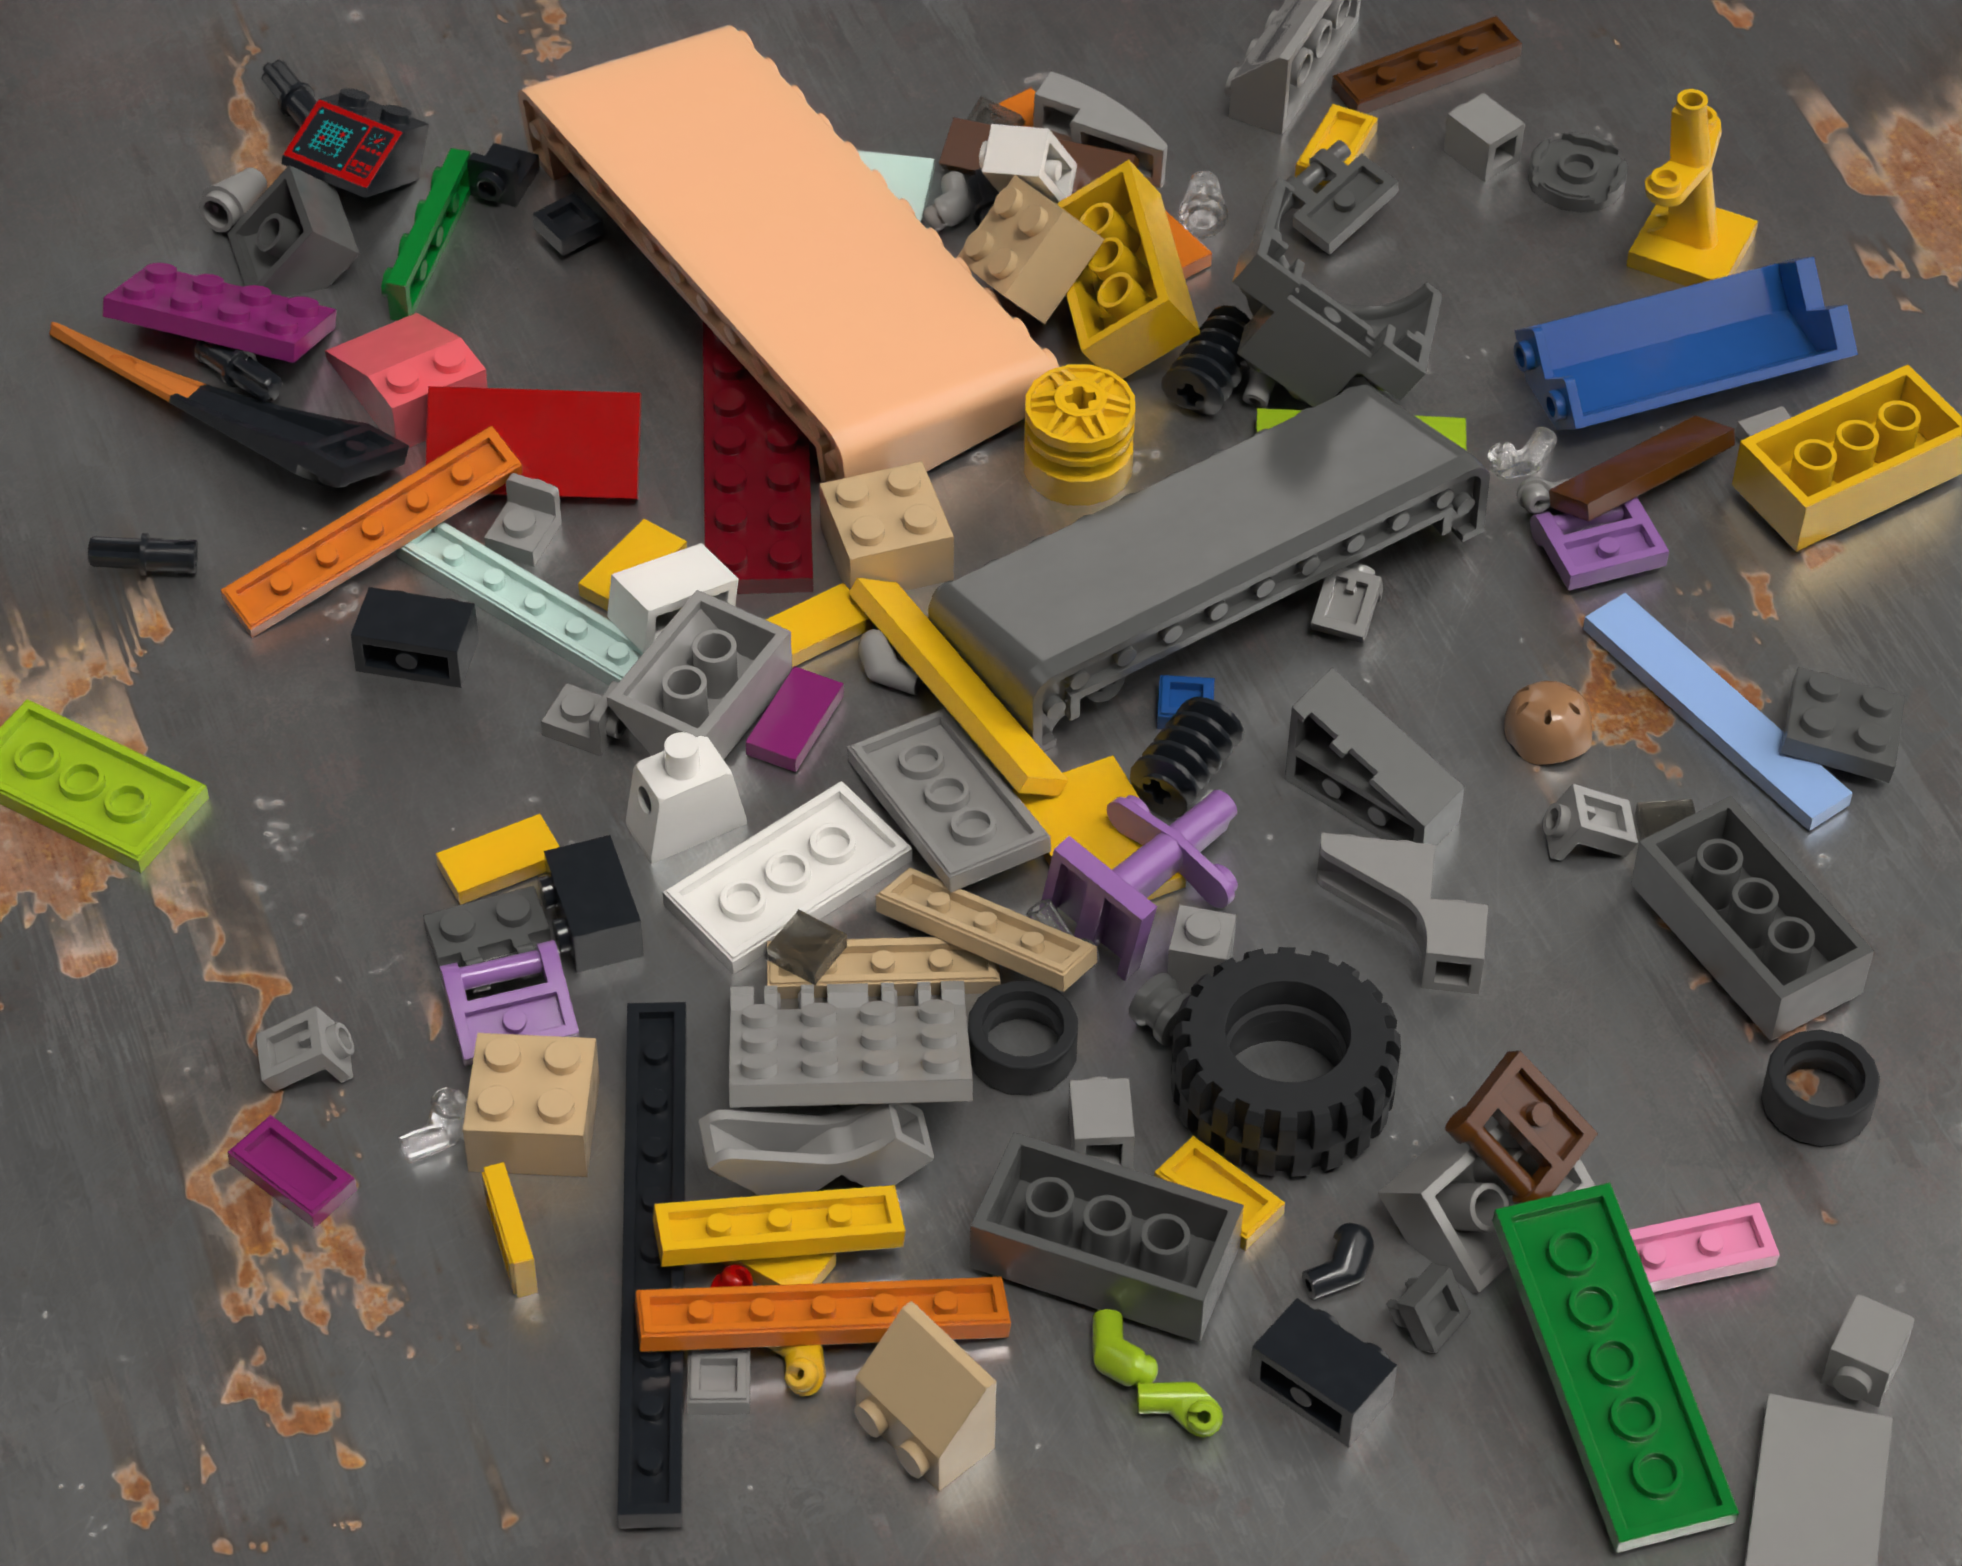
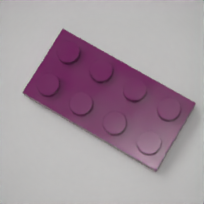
(220, 312)

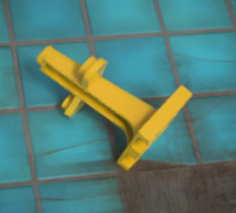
(1685, 232)

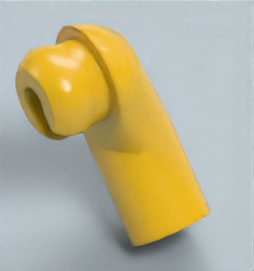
(804, 1367)

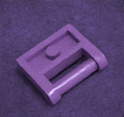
(1603, 548)
(525, 1011)

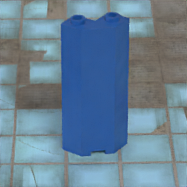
(1682, 344)

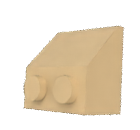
(927, 1399)

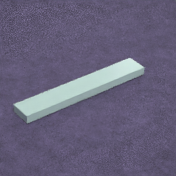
(522, 601)

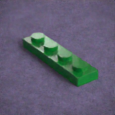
(432, 229)

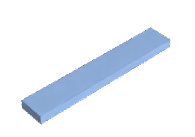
(1716, 711)

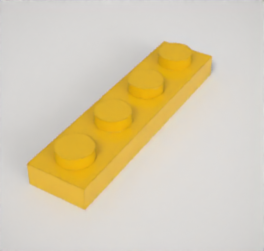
(778, 1225)

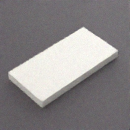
(800, 862)

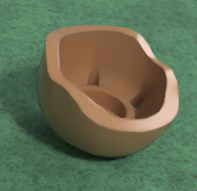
(1548, 723)

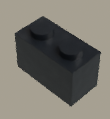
(415, 637)
(591, 903)
(1323, 1371)

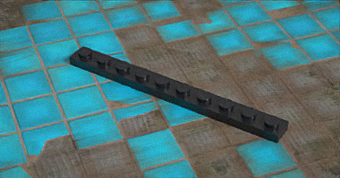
(653, 1174)

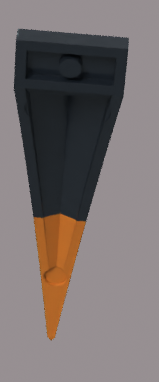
(303, 442)

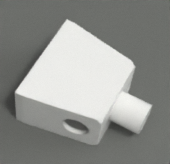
(682, 798)

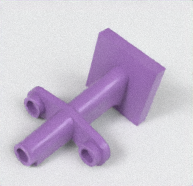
(1113, 903)

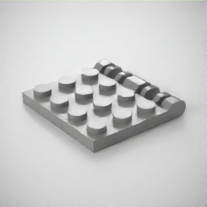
(849, 1047)

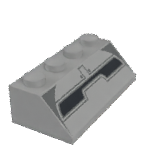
(1288, 61)

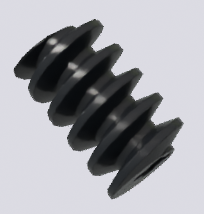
(1209, 363)
(1185, 756)

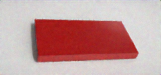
(564, 437)

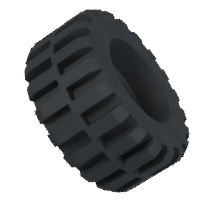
(1273, 1120)

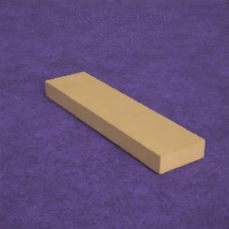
(987, 929)
(896, 961)

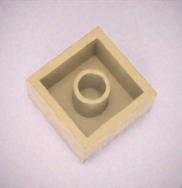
(1029, 249)
(887, 528)
(532, 1104)

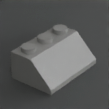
(704, 676)
(1449, 1202)

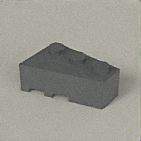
(1368, 766)

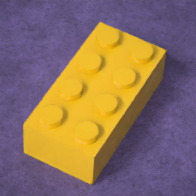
(1133, 291)
(1850, 457)

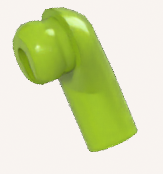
(1116, 1356)
(1184, 1402)

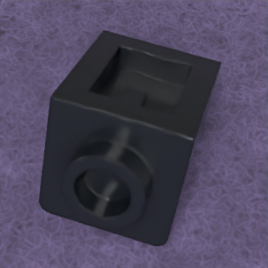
(502, 174)

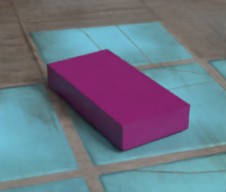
(794, 719)
(292, 1171)

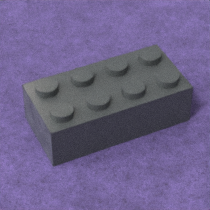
(1751, 917)
(1106, 1236)

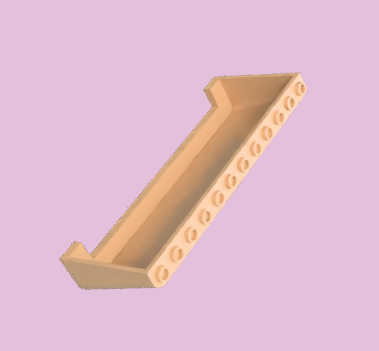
(790, 251)

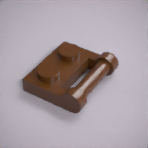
(1534, 1117)

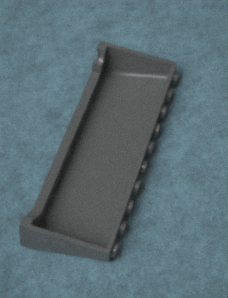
(1204, 551)

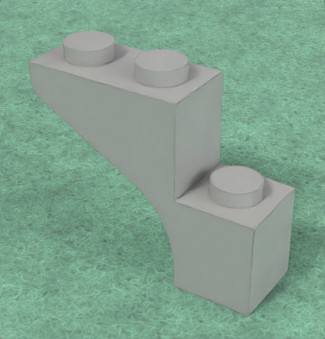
(1395, 887)
(806, 1152)

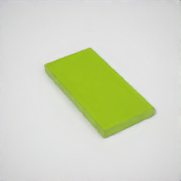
(92, 787)

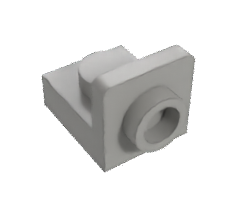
(526, 520)
(1348, 602)
(583, 720)
(1591, 820)
(303, 1048)

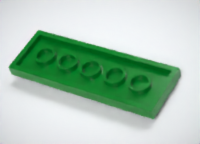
(1614, 1368)

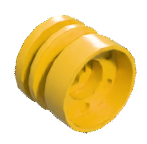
(1079, 434)

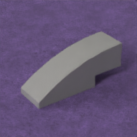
(1094, 119)

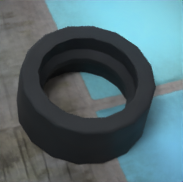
(1826, 1052)
(1022, 1073)

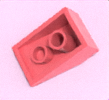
(396, 365)

